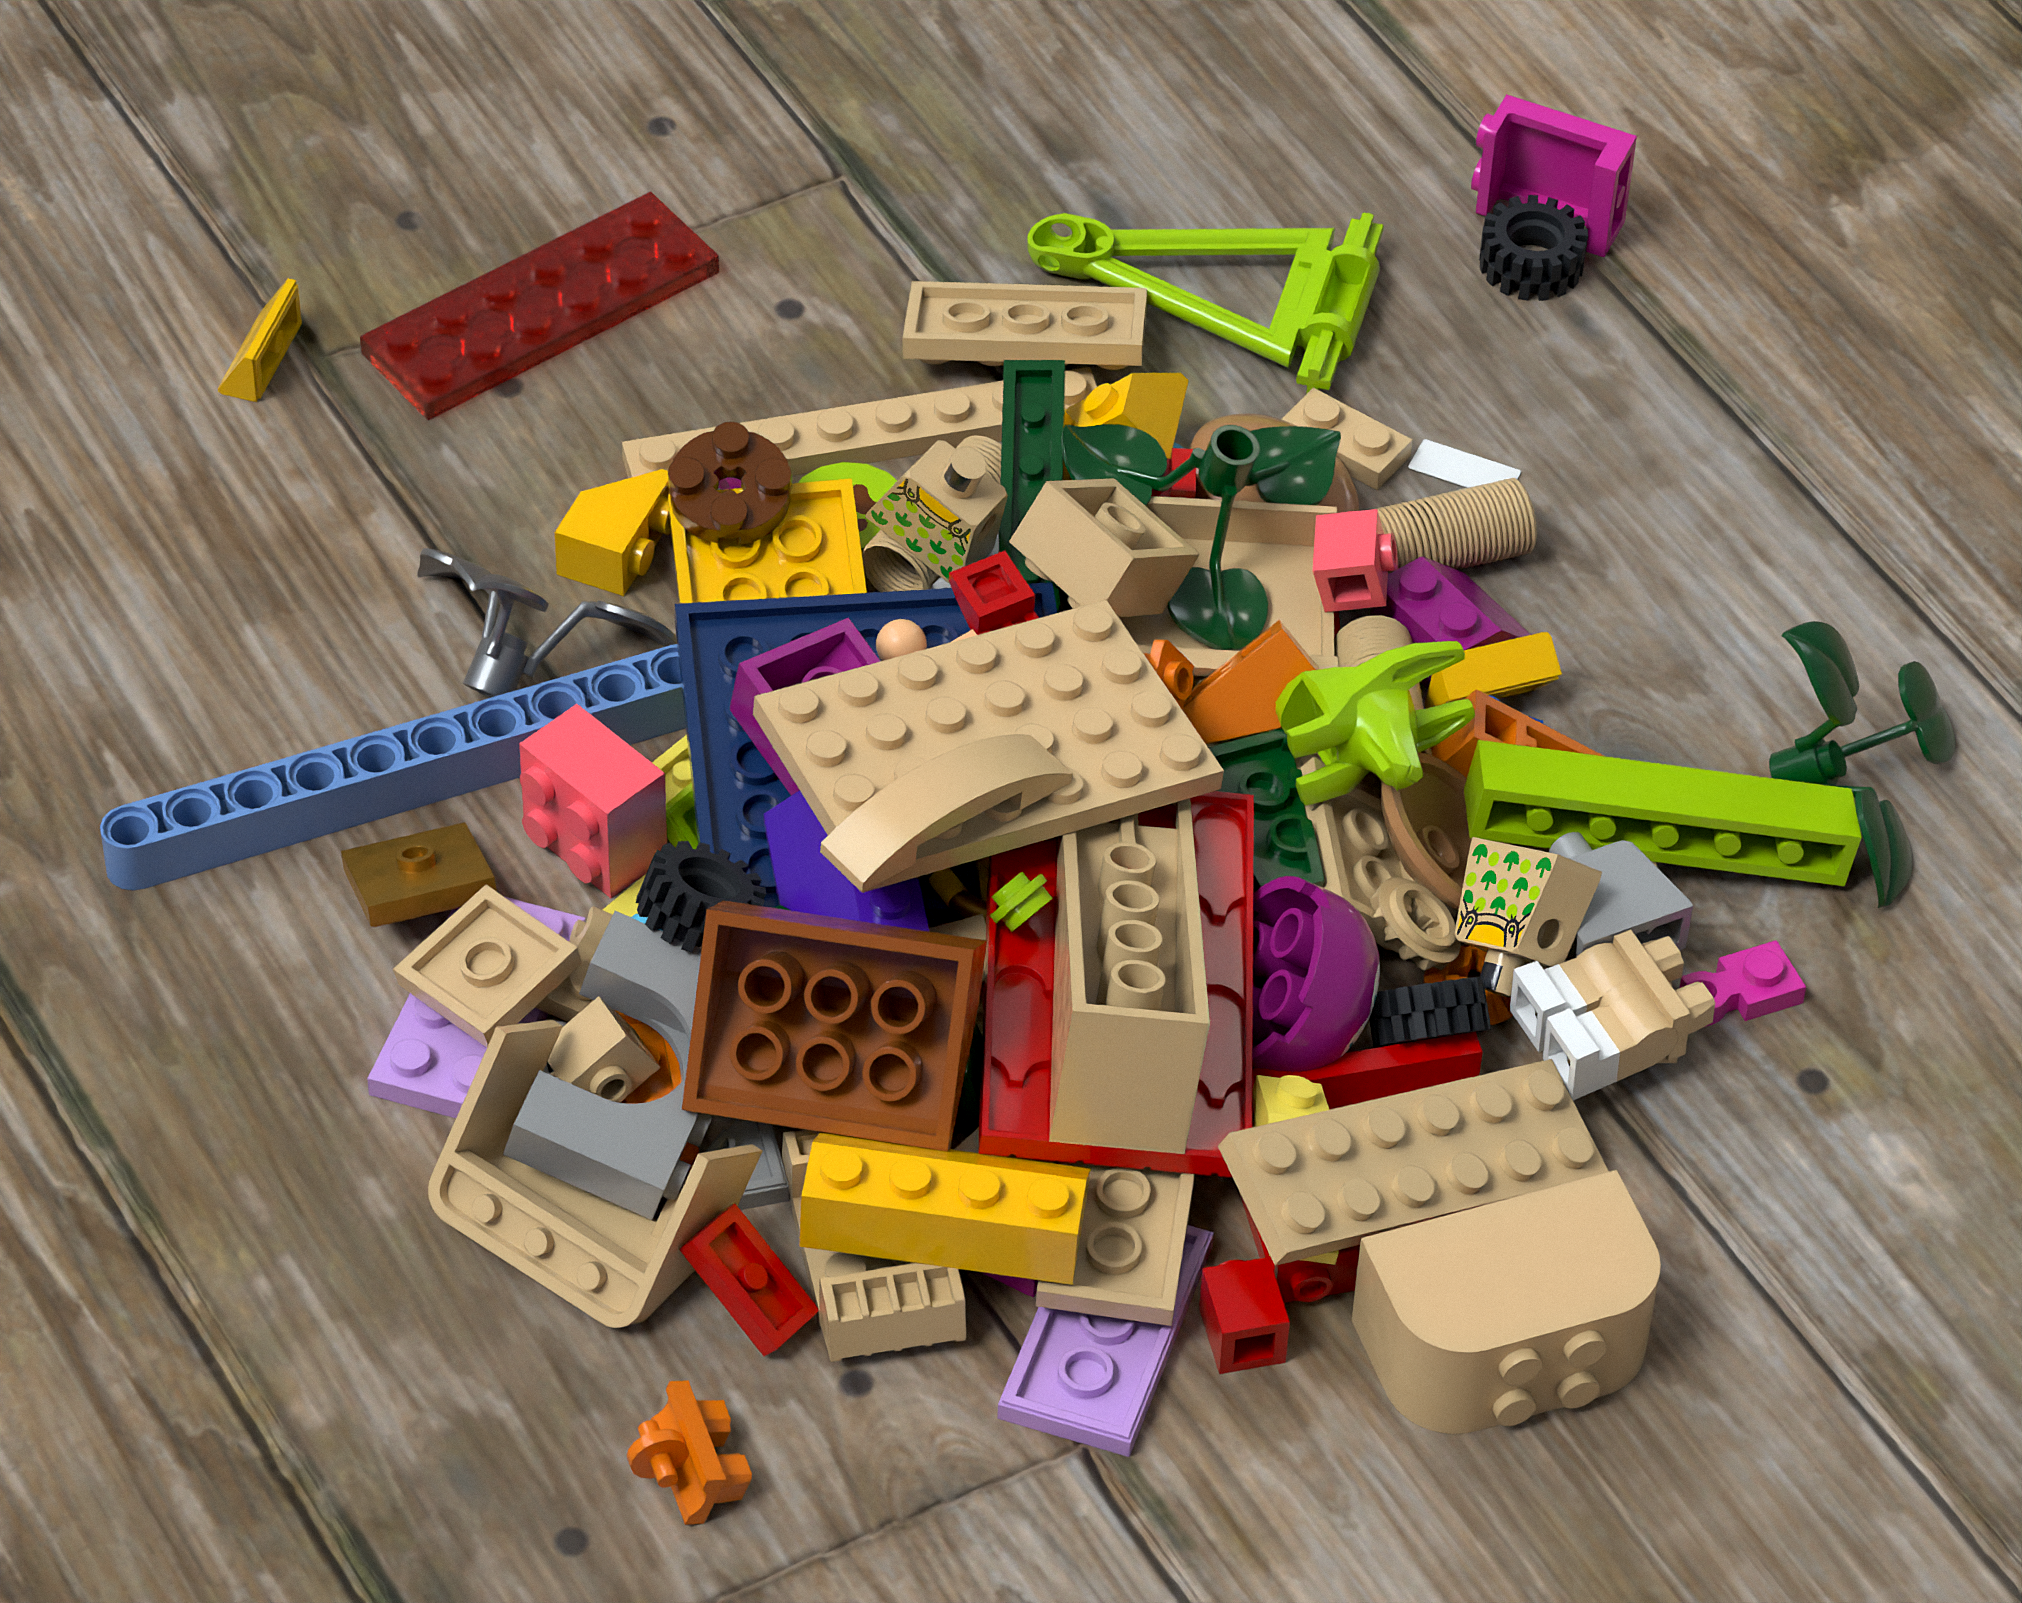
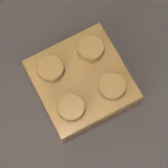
(487, 965)

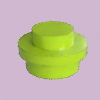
(1020, 900)

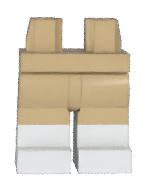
(1609, 1010)

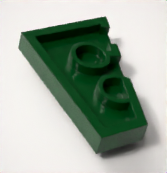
(1282, 831)

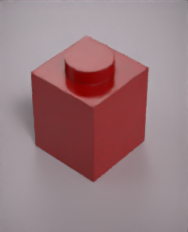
(1244, 1315)

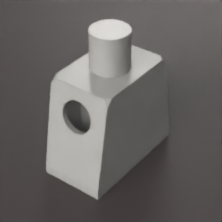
(1628, 897)

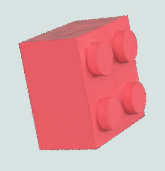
(592, 800)

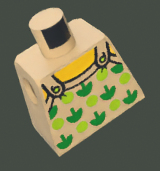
(943, 508)
(1521, 908)

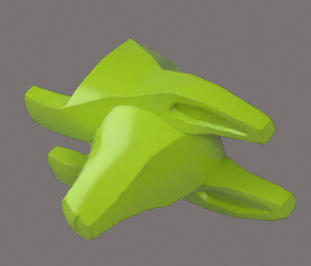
(1367, 719)

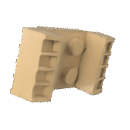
(869, 1300)

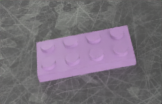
(431, 1059)

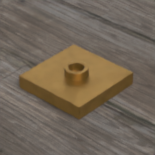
(417, 874)

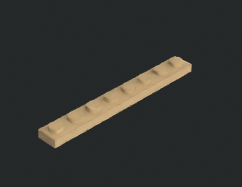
(865, 430)

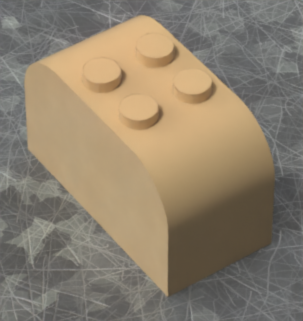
(1509, 1305)

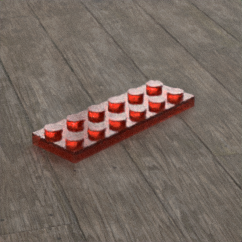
(539, 305)

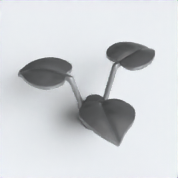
(501, 655)

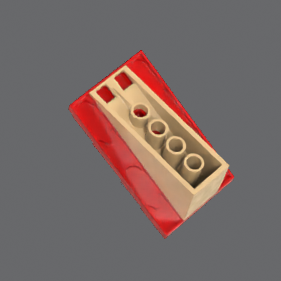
(1127, 995)

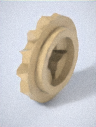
(1415, 923)

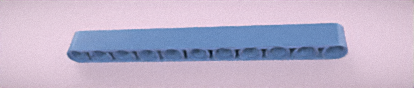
(377, 773)

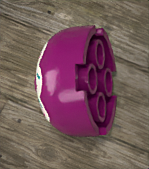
(1310, 975)

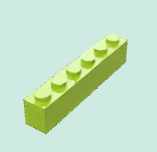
(1664, 810)

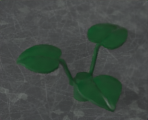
(1283, 461)
(1823, 762)

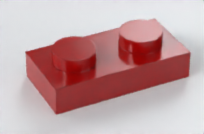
(749, 1279)

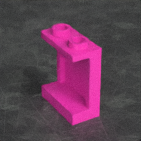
(1557, 157)

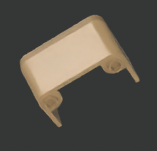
(556, 1233)

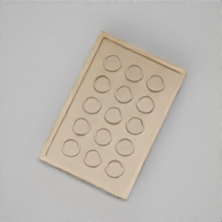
(1060, 678)

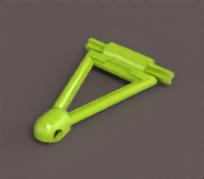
(1317, 307)

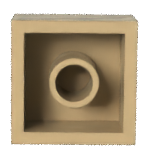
(1103, 547)

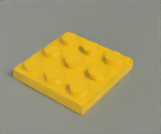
(806, 555)

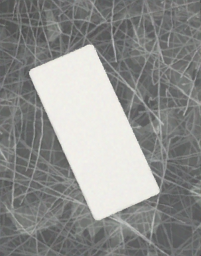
(1458, 466)

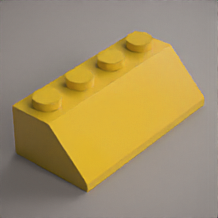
(943, 1207)

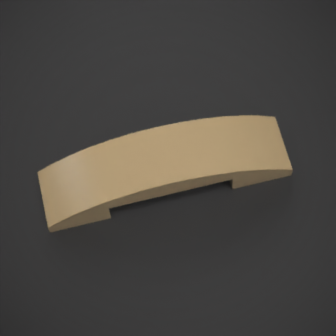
(936, 796)

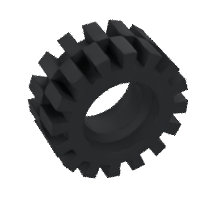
(1528, 269)
(687, 883)
(1429, 1011)

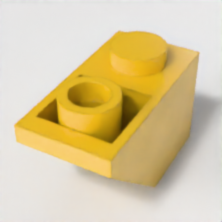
(613, 532)

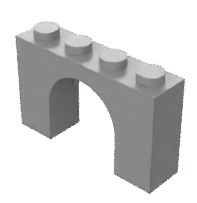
(611, 1146)

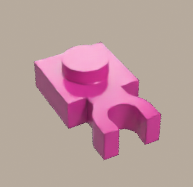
(1752, 982)

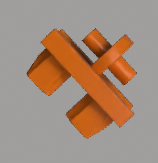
(681, 1453)

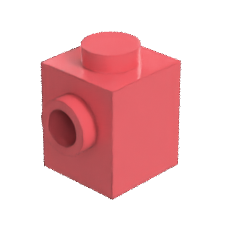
(1352, 560)

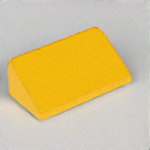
(264, 345)
(1498, 670)

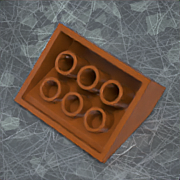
(832, 1024)

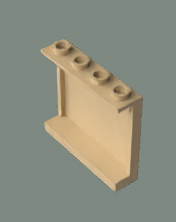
(1273, 545)

